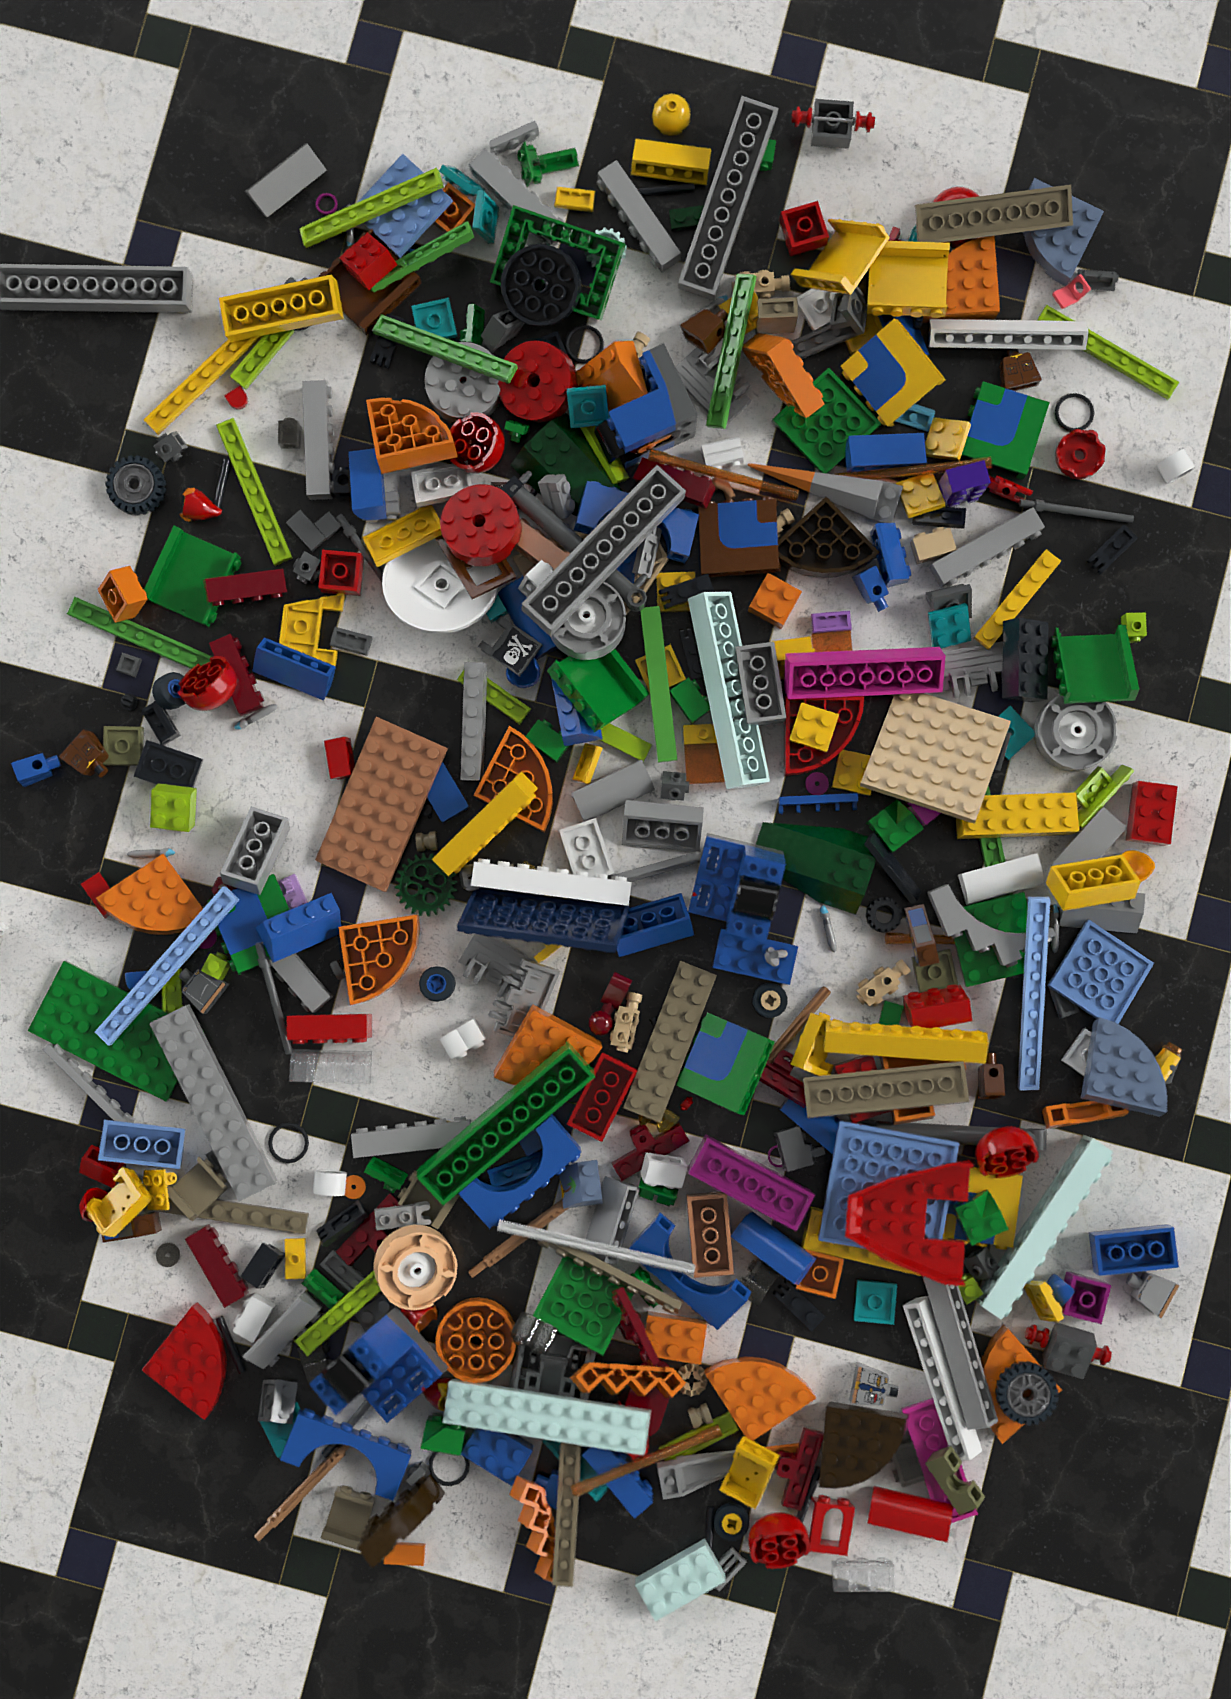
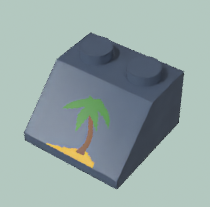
(581, 1185)

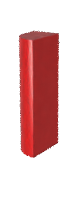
(910, 1514)

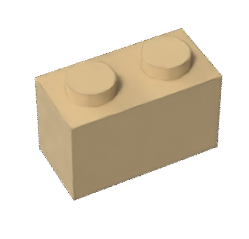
(932, 545)

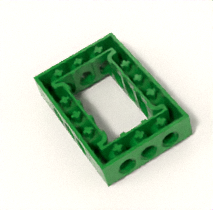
(610, 252)

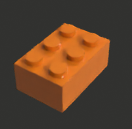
(676, 1336)

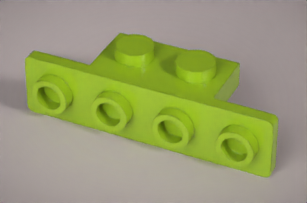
(1098, 790)

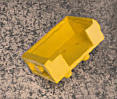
(810, 1050)
(120, 1204)
(749, 1472)

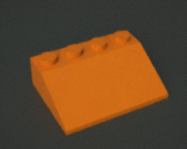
(618, 370)

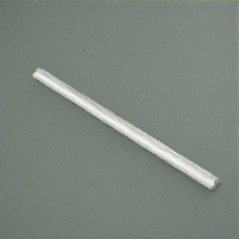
(597, 1247)

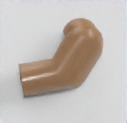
(725, 487)

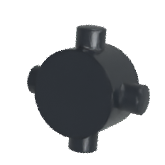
(427, 810)

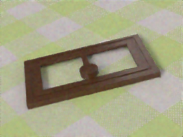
(461, 566)

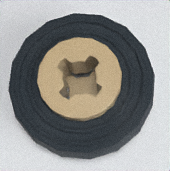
(764, 998)

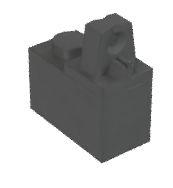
(500, 329)
(793, 1151)

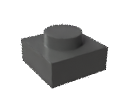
(416, 1472)

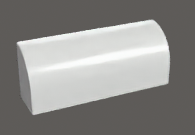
(1001, 879)

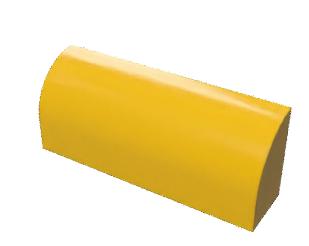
(670, 161)

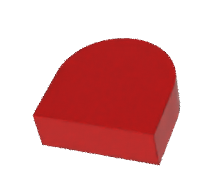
(237, 398)

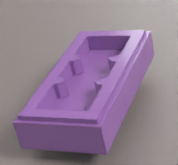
(831, 622)

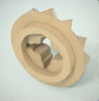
(699, 1374)

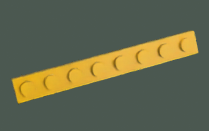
(197, 383)

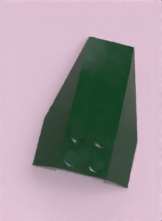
(561, 451)
(822, 862)

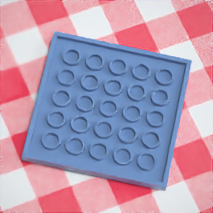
(872, 1155)

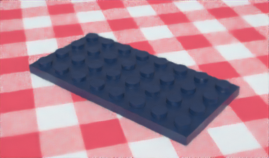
(544, 919)

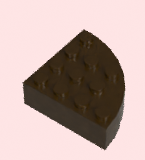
(825, 544)
(858, 1443)
(399, 1519)

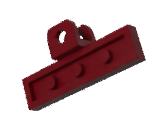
(779, 1079)
(646, 1143)
(365, 1235)
(633, 1328)
(799, 1468)

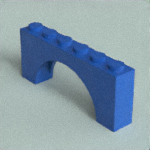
(600, 500)
(495, 1202)
(713, 1303)
(315, 1431)

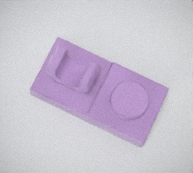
(292, 891)

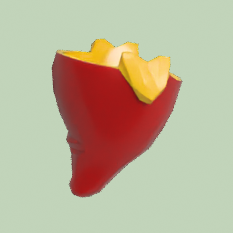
(437, 1393)

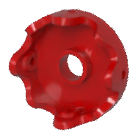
(1086, 442)

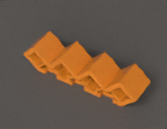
(617, 1376)
(539, 1518)

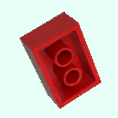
(1151, 813)
(938, 1007)
(858, 1064)

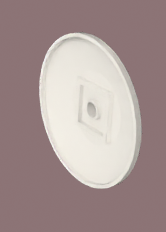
(416, 600)

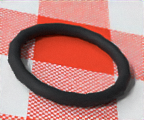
(578, 328)
(1078, 396)
(305, 1139)
(444, 1483)

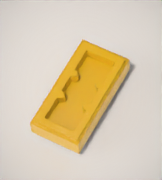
(574, 199)
(699, 734)
(587, 763)
(295, 1258)

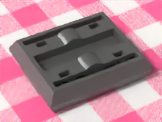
(552, 1371)

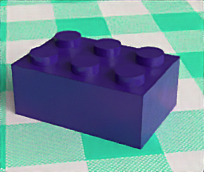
(964, 483)

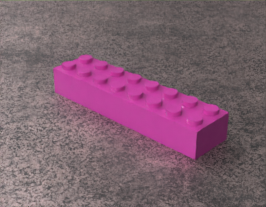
(864, 672)

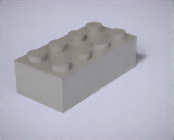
(255, 850)

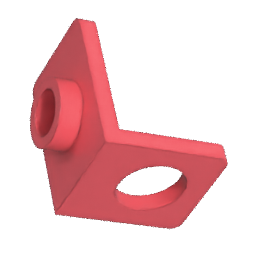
(1069, 295)

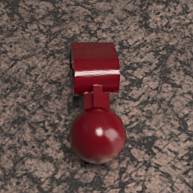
(602, 1021)

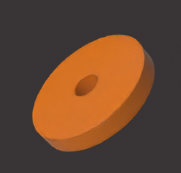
(360, 1187)

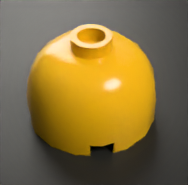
(671, 114)

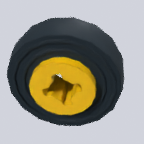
(731, 1514)

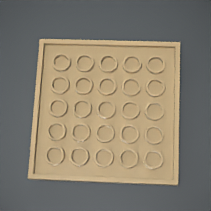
(936, 754)

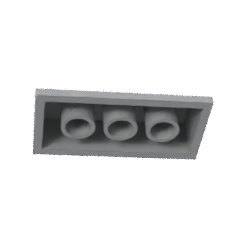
(760, 684)
(662, 826)
(1114, 916)
(281, 1333)

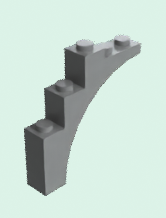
(955, 919)

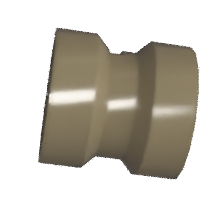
(426, 841)
(700, 1415)

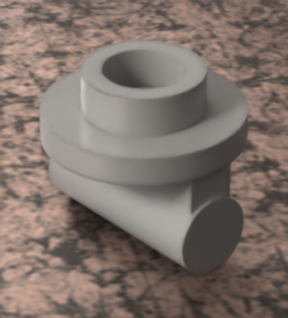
(772, 956)

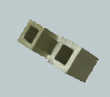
(962, 1495)

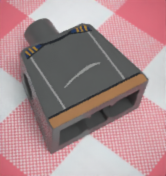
(202, 989)

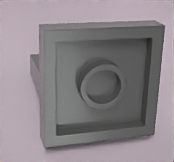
(849, 311)
(950, 597)
(277, 1401)

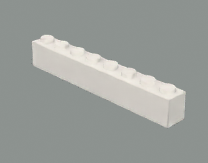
(1008, 334)
(550, 883)
(939, 1378)

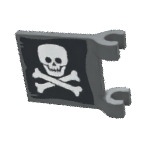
(513, 648)

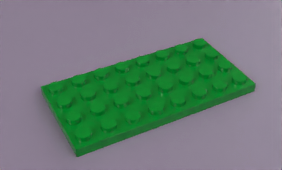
(75, 1010)

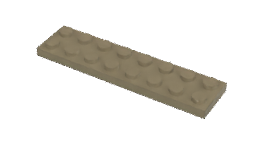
(994, 214)
(669, 1041)
(886, 1089)

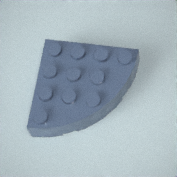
(1061, 248)
(1123, 1071)

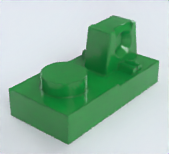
(475, 325)
(516, 429)
(384, 1172)

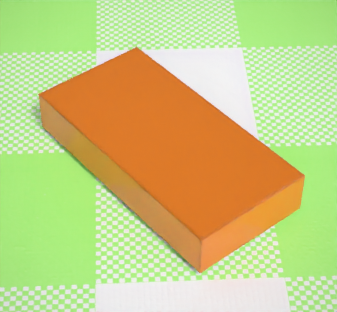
(407, 1554)

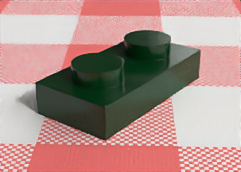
(685, 217)

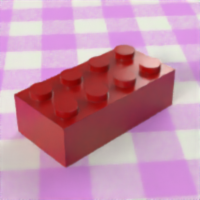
(324, 1027)
(602, 1097)

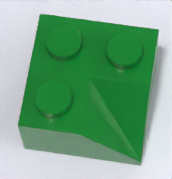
(895, 825)
(979, 1217)
(443, 1436)

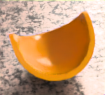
(1140, 863)

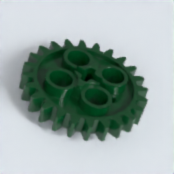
(418, 901)

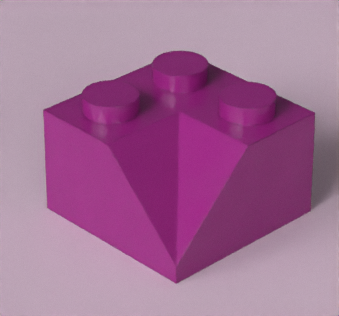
(1088, 1299)

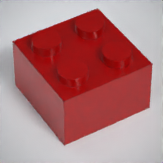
(804, 228)
(368, 261)
(341, 572)

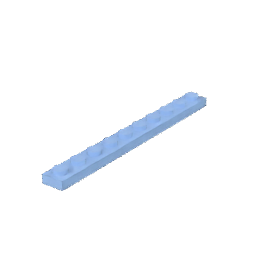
(167, 965)
(1033, 993)

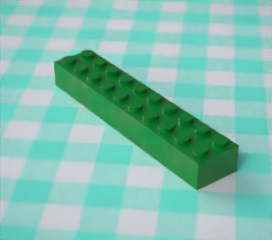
(505, 1123)

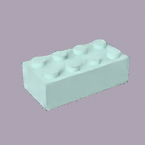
(680, 1579)

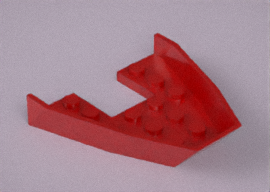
(892, 1221)

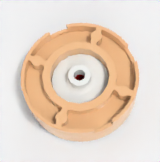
(415, 1267)

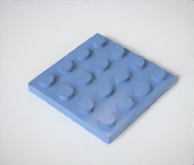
(405, 224)
(1100, 973)

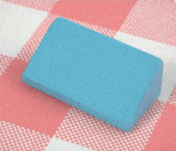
(917, 417)

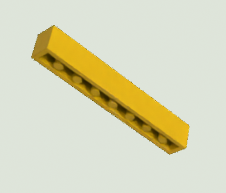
(905, 1042)

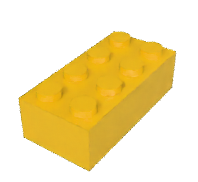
(1093, 882)

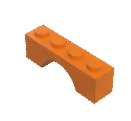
(1078, 1113)

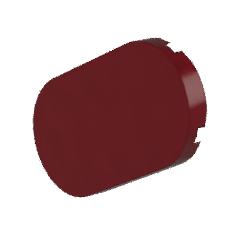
(651, 1401)

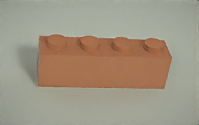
(536, 547)

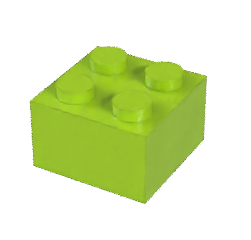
(173, 807)

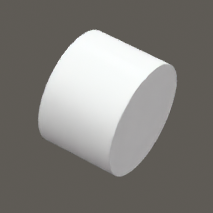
(1175, 466)
(330, 1182)

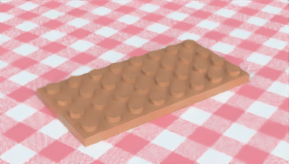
(381, 804)

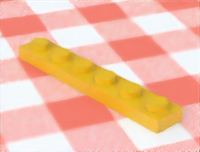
(1017, 598)

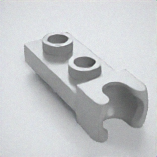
(402, 1216)

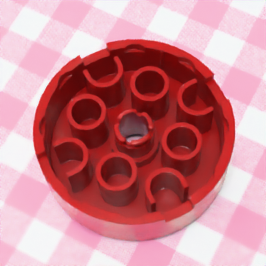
(556, 375)
(467, 512)

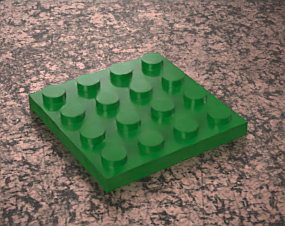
(825, 432)
(1003, 914)
(581, 1306)

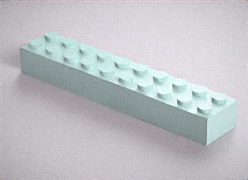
(716, 640)
(1044, 1225)
(547, 1416)

